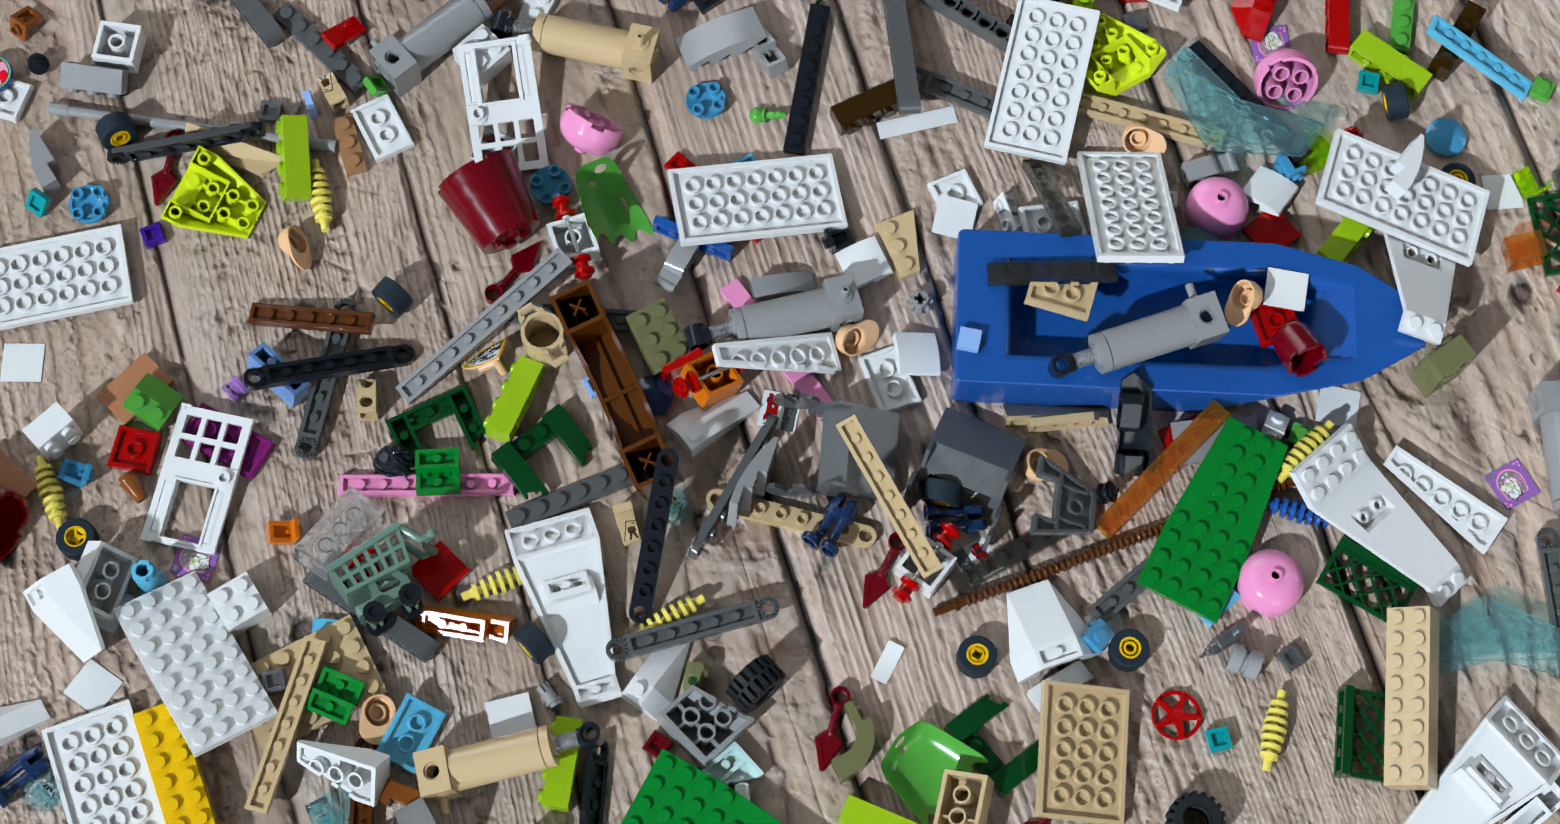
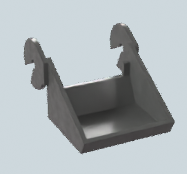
(972, 456)
(837, 465)

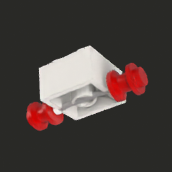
(573, 237)
(912, 578)

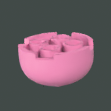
(1285, 72)
(586, 131)
(1217, 207)
(1270, 583)

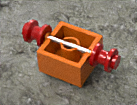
(707, 382)

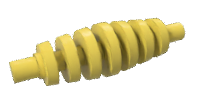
(321, 196)
(1304, 448)
(50, 492)
(484, 588)
(683, 609)
(1274, 730)

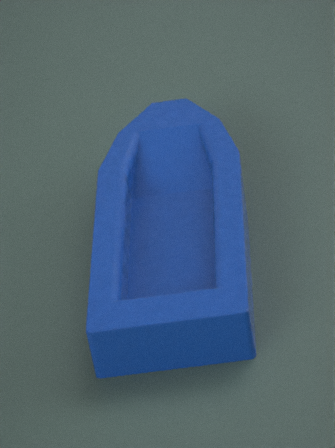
(1344, 307)

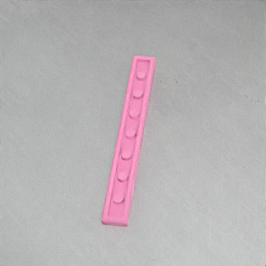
(803, 382)
(383, 486)

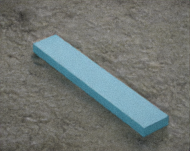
(1479, 57)

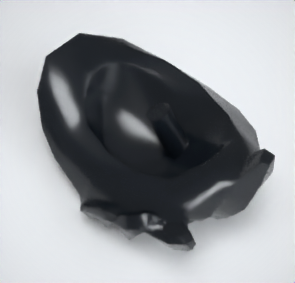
(392, 461)

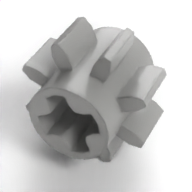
(924, 298)

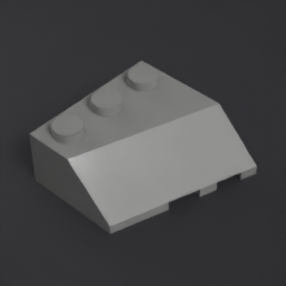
(703, 724)

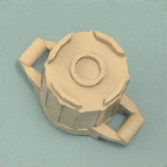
(542, 336)

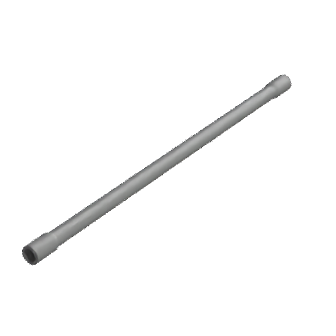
(66, 110)

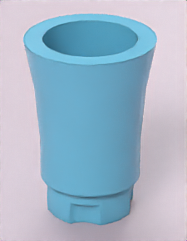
(147, 576)

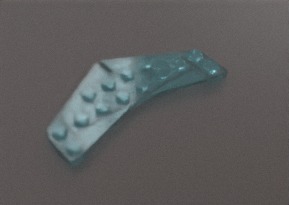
(1239, 123)
(1504, 636)

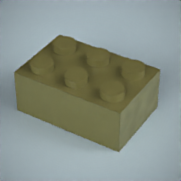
(656, 335)
(1442, 365)

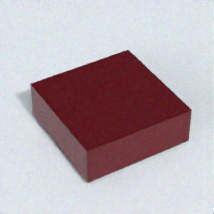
(656, 743)

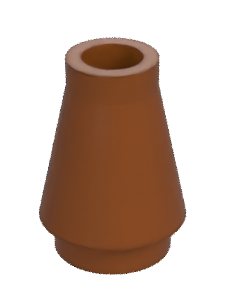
(132, 485)

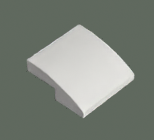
(1270, 190)
(864, 261)
(916, 354)

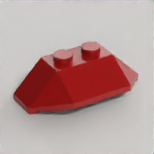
(1252, 17)

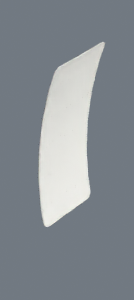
(887, 662)

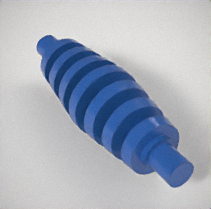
(1292, 509)

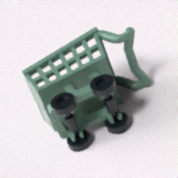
(398, 574)

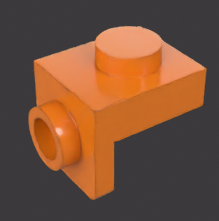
(283, 532)

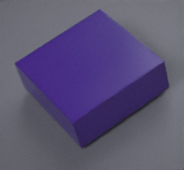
(153, 235)

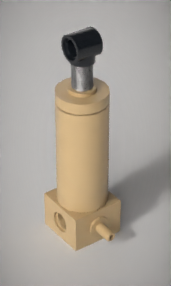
(630, 50)
(447, 772)

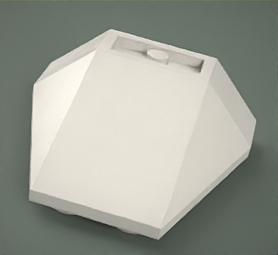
(66, 609)
(1043, 631)

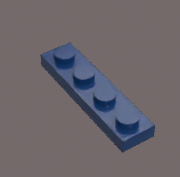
(668, 228)

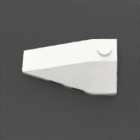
(702, 427)
(20, 719)

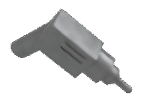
(1224, 641)

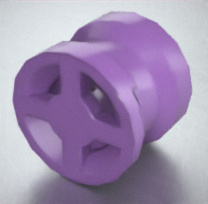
(236, 387)

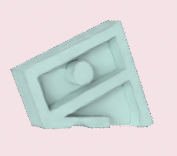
(733, 766)

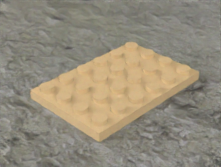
(343, 652)
(1082, 753)

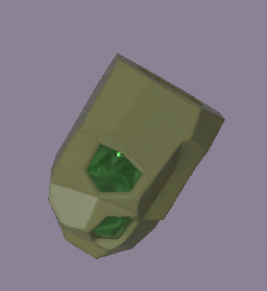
(696, 675)

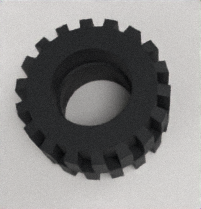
(755, 683)
(1196, 802)

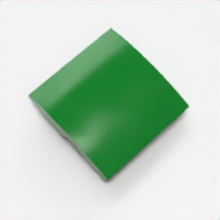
(438, 472)
(336, 695)

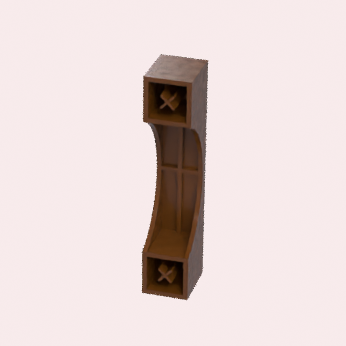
(614, 382)

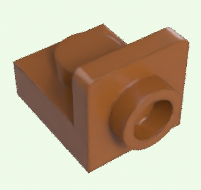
(24, 21)

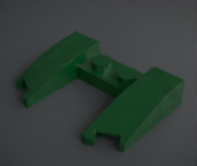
(454, 402)
(511, 456)
(966, 728)

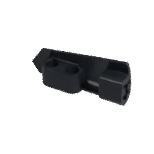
(1134, 427)

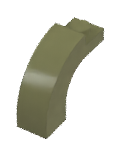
(854, 761)

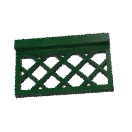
(1533, 213)
(1373, 563)
(1345, 733)

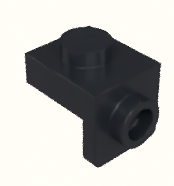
(837, 239)

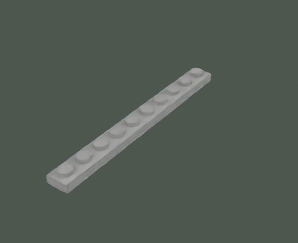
(484, 325)

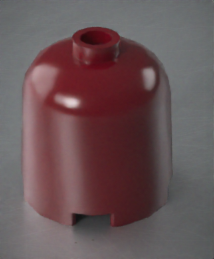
(1298, 348)

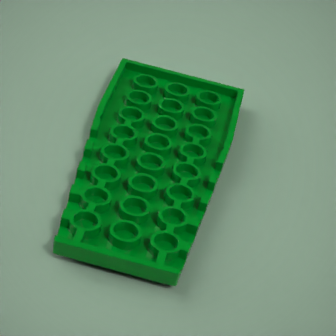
(1215, 522)
(686, 795)

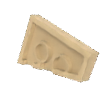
(900, 243)
(1065, 299)

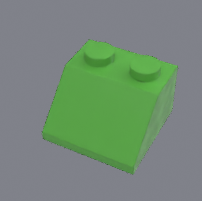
(152, 402)

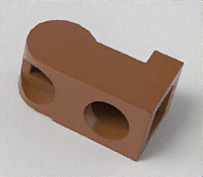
(398, 793)

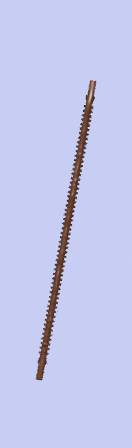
(957, 603)

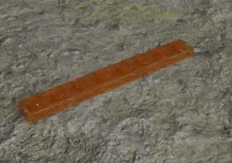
(1161, 470)

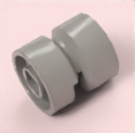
(1247, 662)

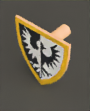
(489, 358)

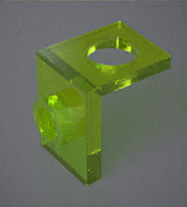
(1526, 183)

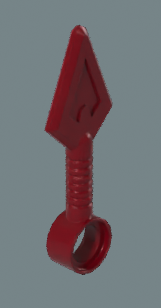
(164, 180)
(522, 262)
(877, 582)
(828, 742)

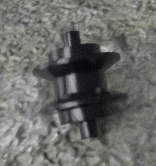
(38, 63)
(1107, 492)

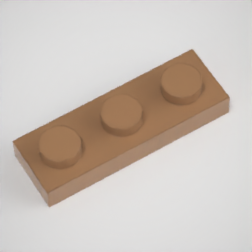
(349, 145)

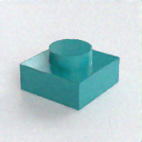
(1367, 82)
(38, 202)
(1218, 739)

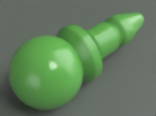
(759, 115)

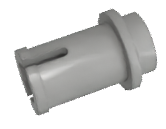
(552, 701)

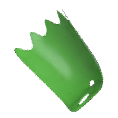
(603, 205)
(920, 769)

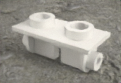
(1005, 208)

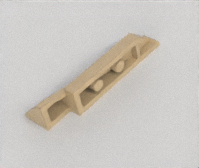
(242, 155)
(1053, 418)

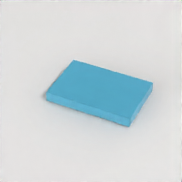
(411, 731)

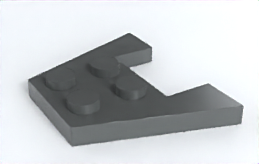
(1072, 503)

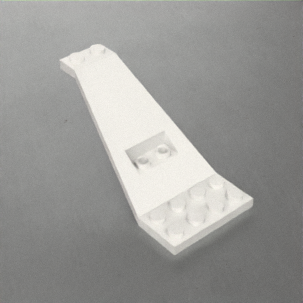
(1422, 289)
(1345, 484)
(567, 587)
(1492, 771)

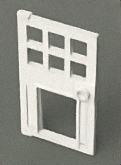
(504, 111)
(198, 473)

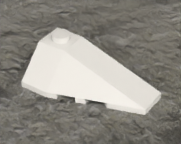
(657, 681)
(354, 769)

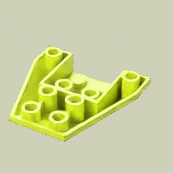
(1121, 57)
(214, 198)

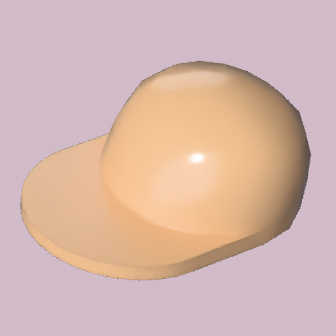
(1140, 138)
(295, 244)
(1242, 300)
(857, 338)
(1030, 461)
(376, 717)

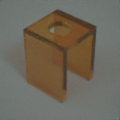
(1524, 250)

